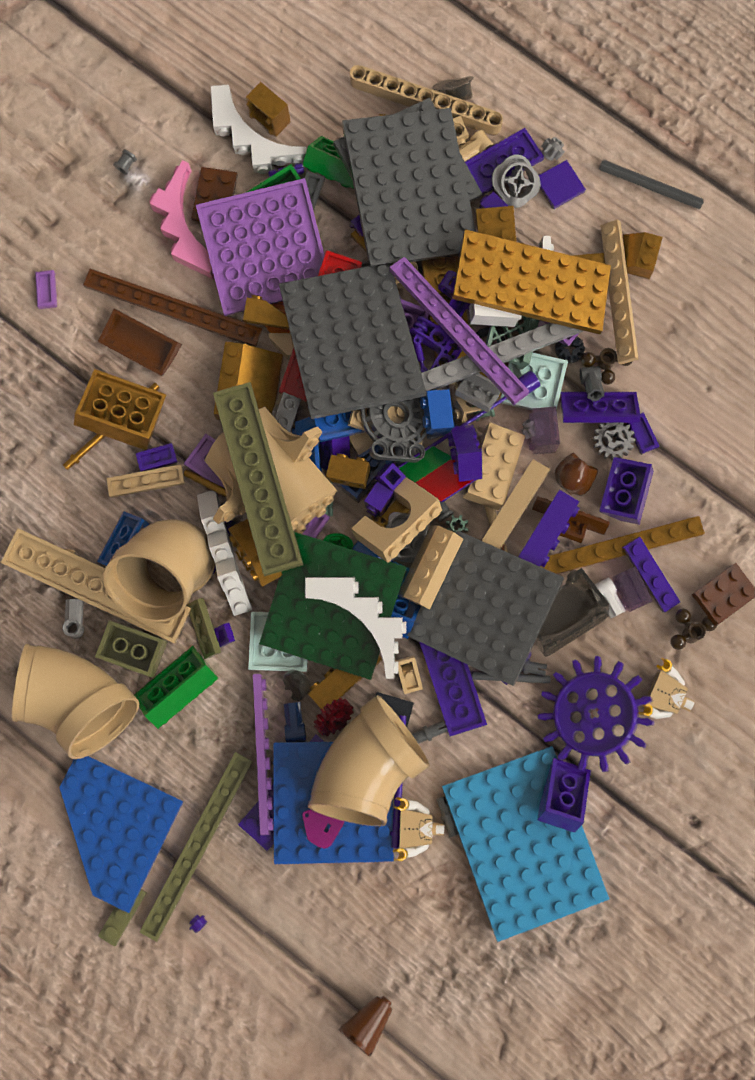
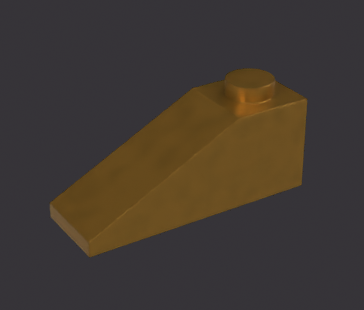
(263, 313)

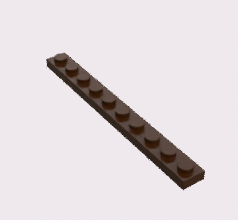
(172, 307)

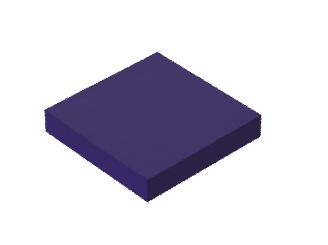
(560, 184)

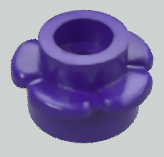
(197, 923)

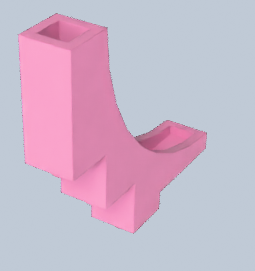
(170, 205)

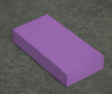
(46, 289)

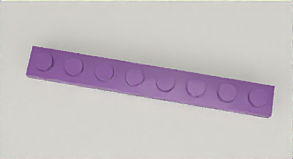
(263, 762)

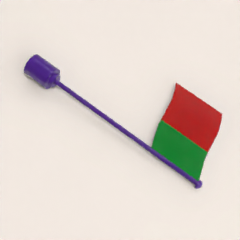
(436, 468)

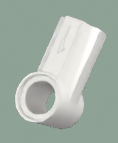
(609, 591)

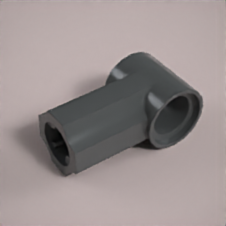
(591, 379)

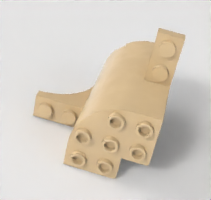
(302, 483)

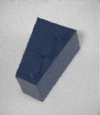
(376, 465)

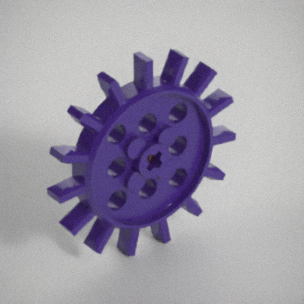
(589, 724)

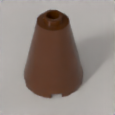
(368, 1024)

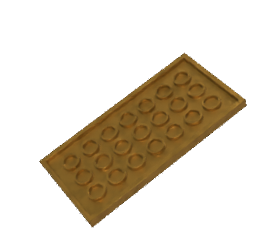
(532, 282)

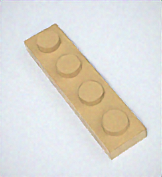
(145, 481)

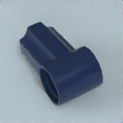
(294, 725)

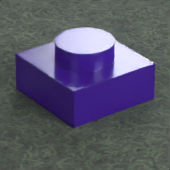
(224, 634)

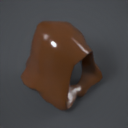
(575, 475)

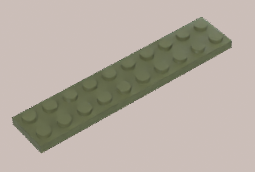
(257, 479)

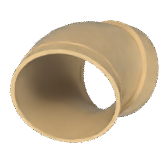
(174, 545)
(71, 700)
(366, 767)

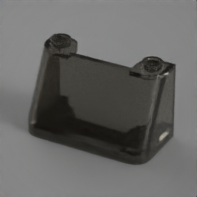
(573, 613)

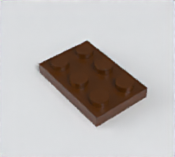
(213, 185)
(725, 594)

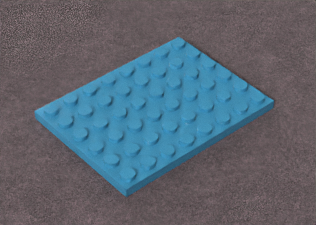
(521, 865)

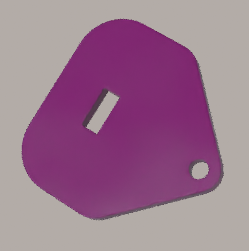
(315, 826)

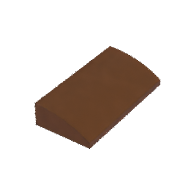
(139, 342)

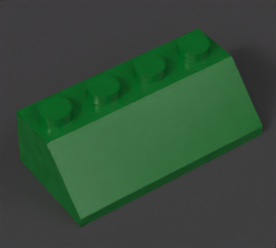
(323, 159)
(175, 687)

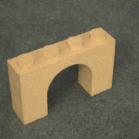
(390, 541)

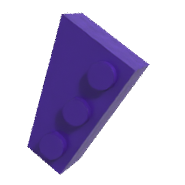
(465, 453)

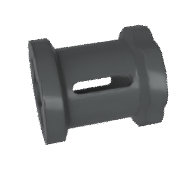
(125, 161)
(445, 513)

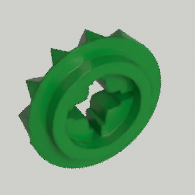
(337, 538)

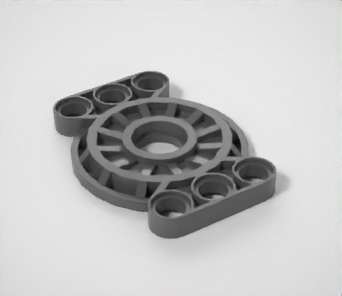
(394, 434)

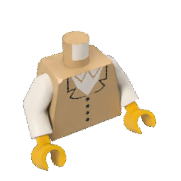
(667, 693)
(415, 828)

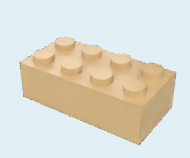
(499, 459)

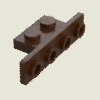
(578, 524)

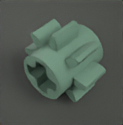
(457, 520)

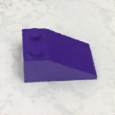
(564, 796)

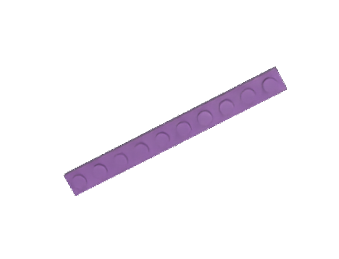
(459, 331)

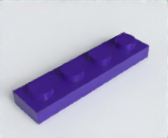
(651, 574)

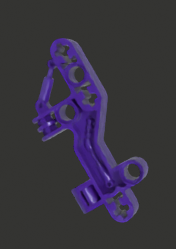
(423, 325)

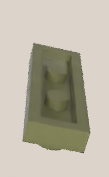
(204, 628)
(119, 921)

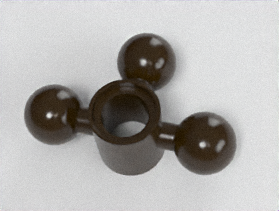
(608, 376)
(683, 616)

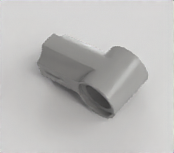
(74, 616)

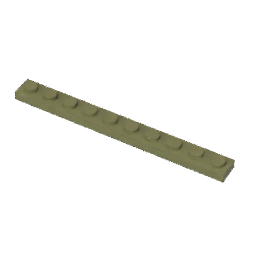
(196, 847)

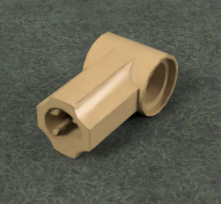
(478, 143)

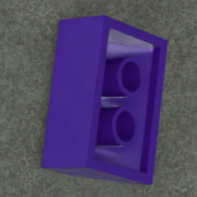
(627, 490)

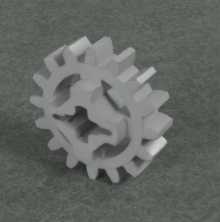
(621, 442)

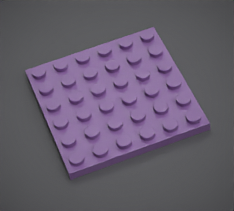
(261, 242)

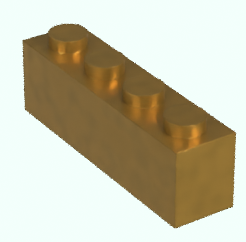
(333, 686)

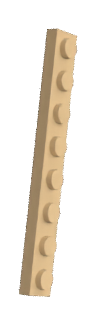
(619, 292)

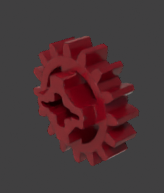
(333, 716)

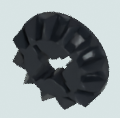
(576, 354)

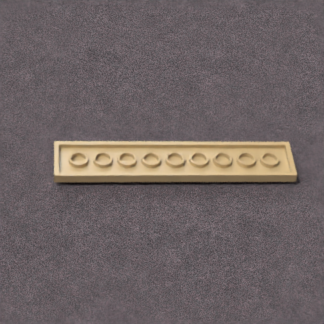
(77, 578)

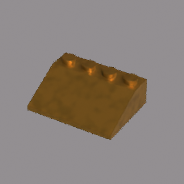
(251, 364)
(119, 409)

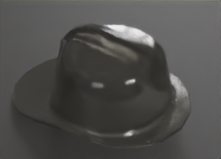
(457, 88)

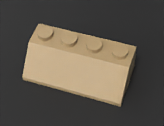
(430, 566)

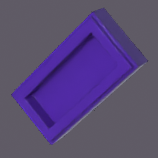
(643, 435)

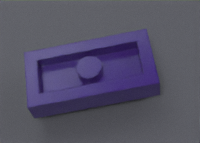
(156, 457)

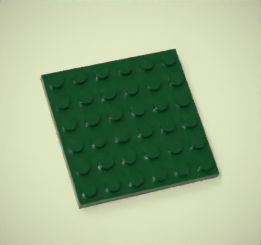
(324, 629)

